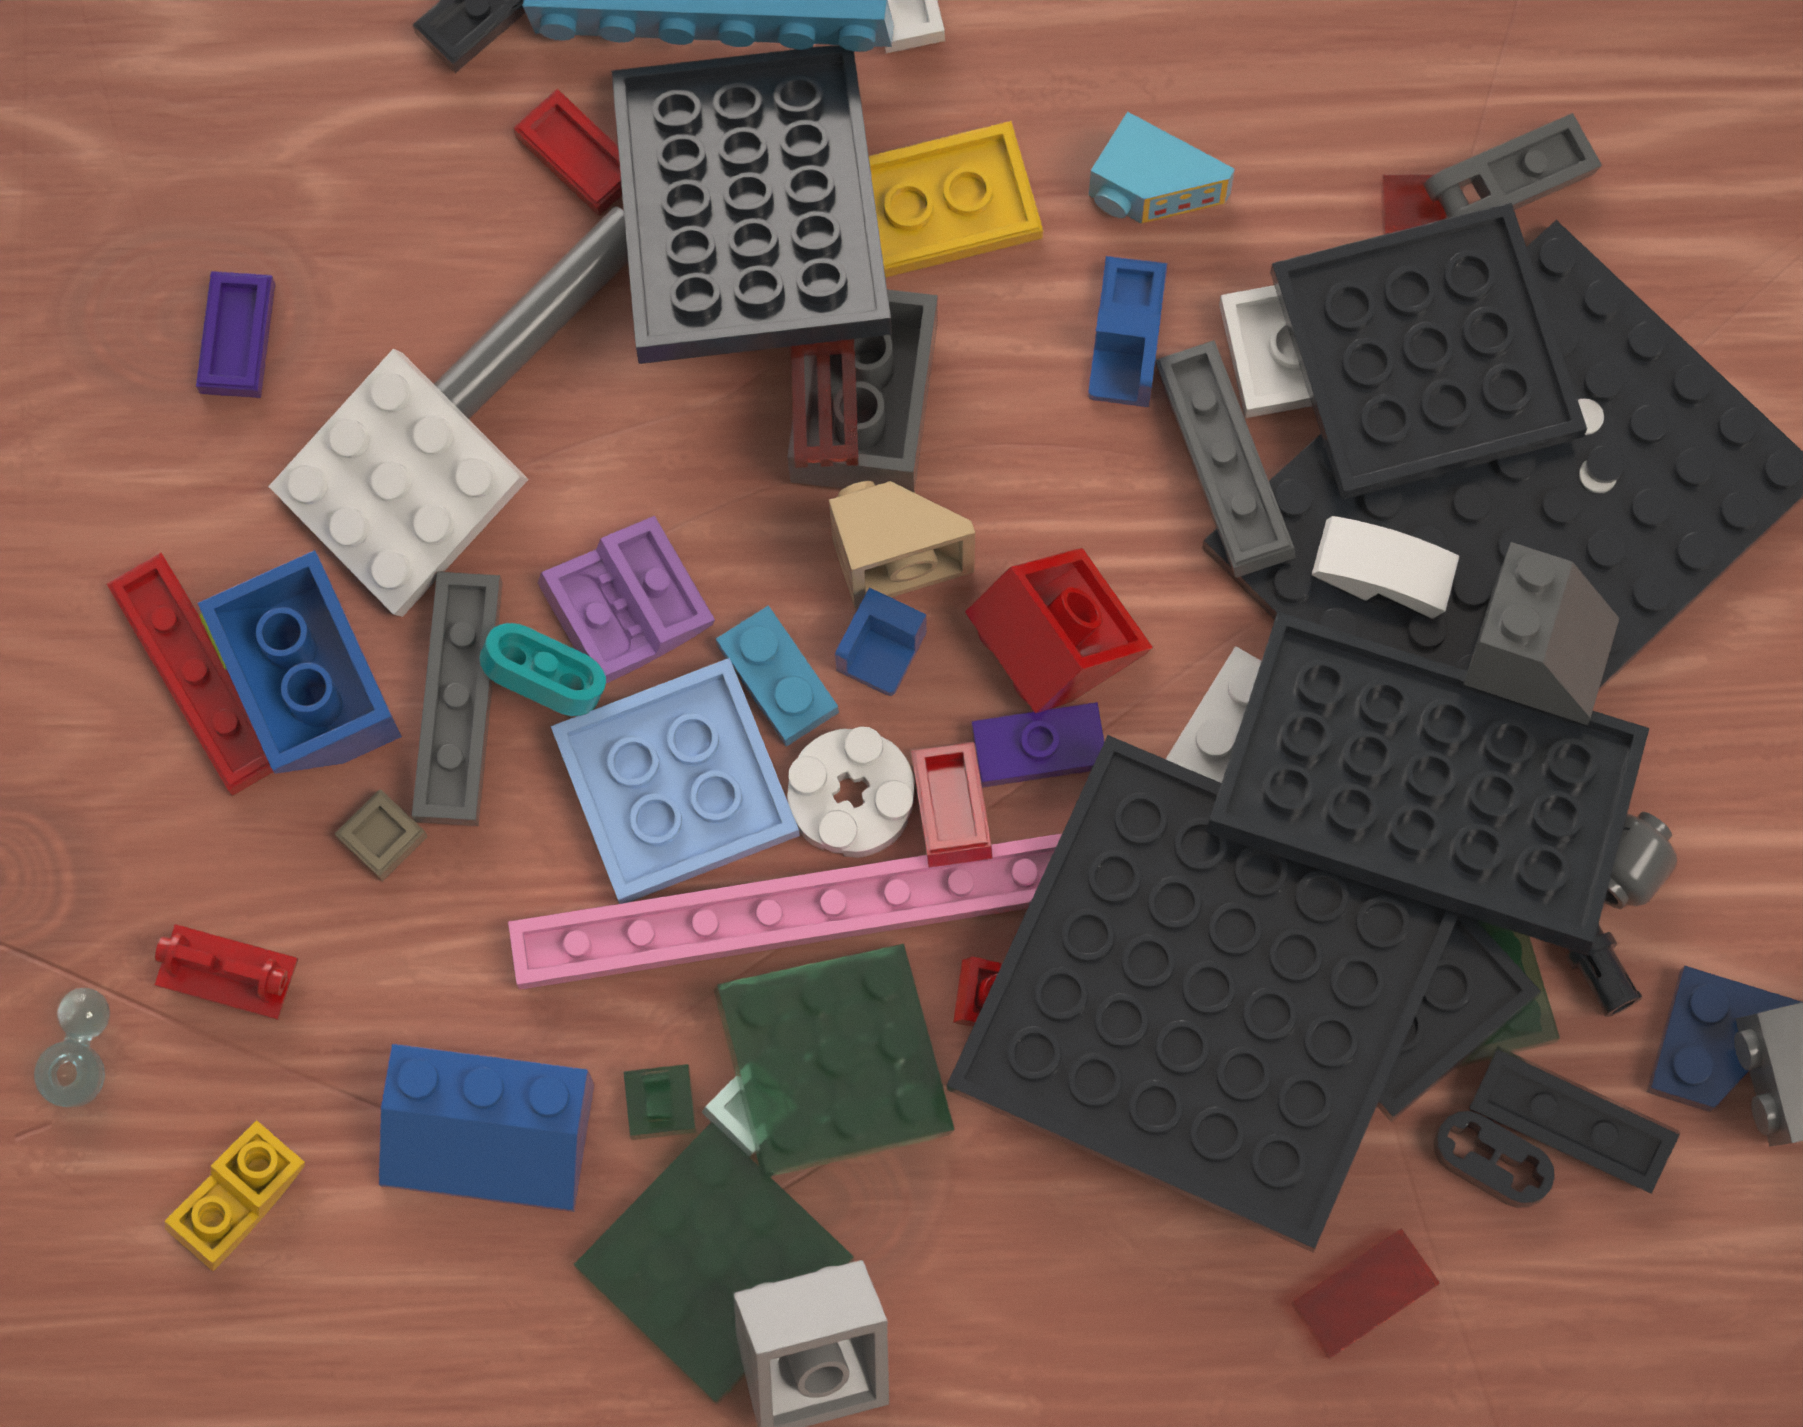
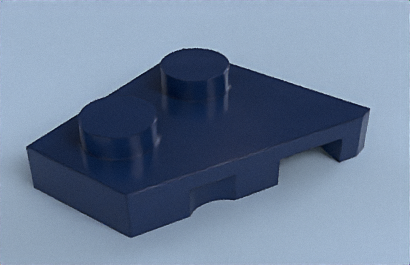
(1697, 1046)

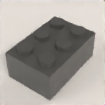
(890, 395)

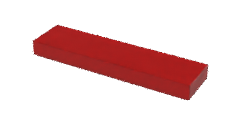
(191, 670)

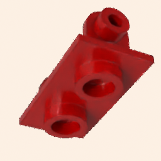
(224, 971)

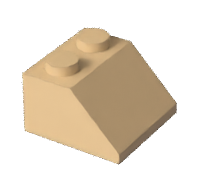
(897, 540)

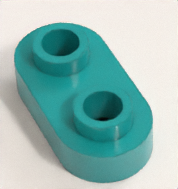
(542, 669)

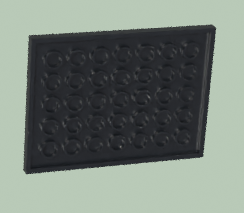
(1691, 493)

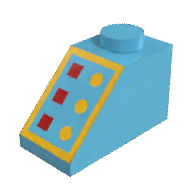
(1155, 174)

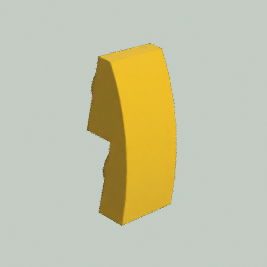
(235, 1196)

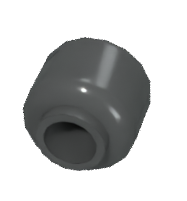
(1641, 862)

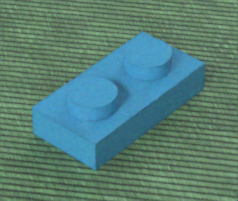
(777, 676)

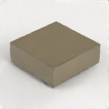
(381, 835)

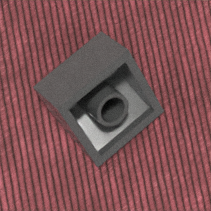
(1543, 636)

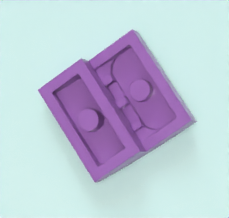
(626, 599)

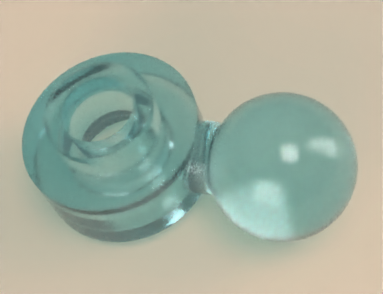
(81, 1016)

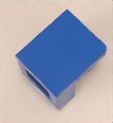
(1124, 357)
(880, 642)

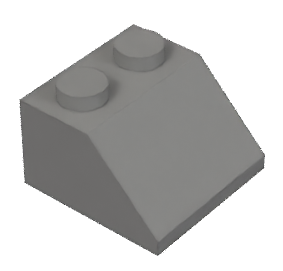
(813, 1346)

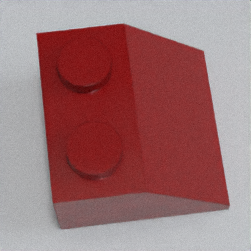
(1056, 628)

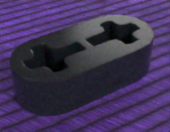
(1501, 1145)

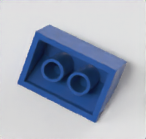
(299, 667)
(484, 1127)

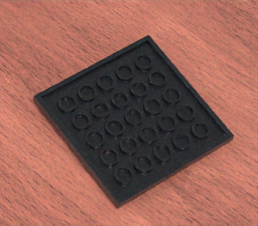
(1200, 1002)

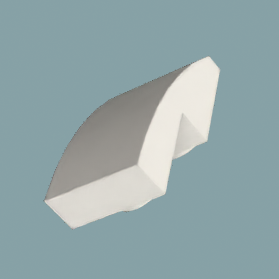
(1386, 562)

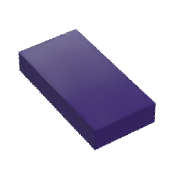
(235, 334)

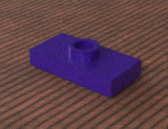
(1037, 744)

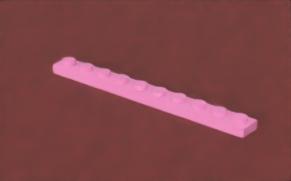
(774, 914)

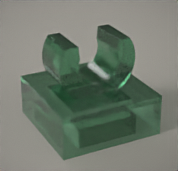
(660, 1102)

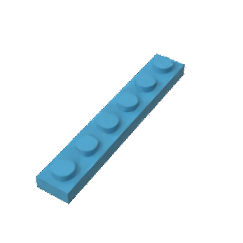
(737, 23)

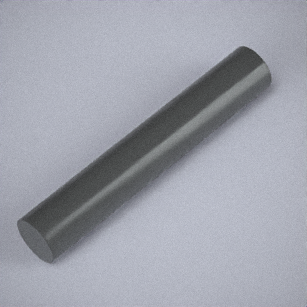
(537, 315)

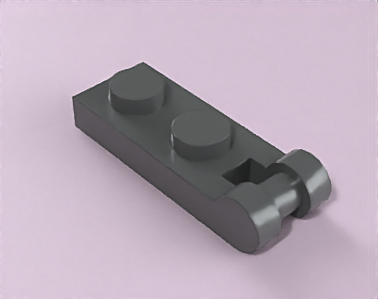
(1518, 169)

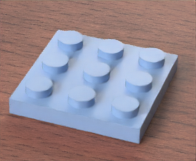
(675, 781)

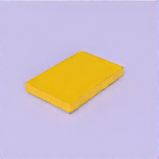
(952, 199)

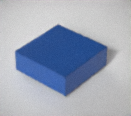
(1133, 285)

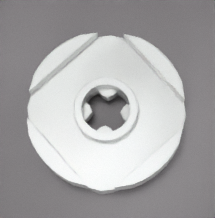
(861, 757)

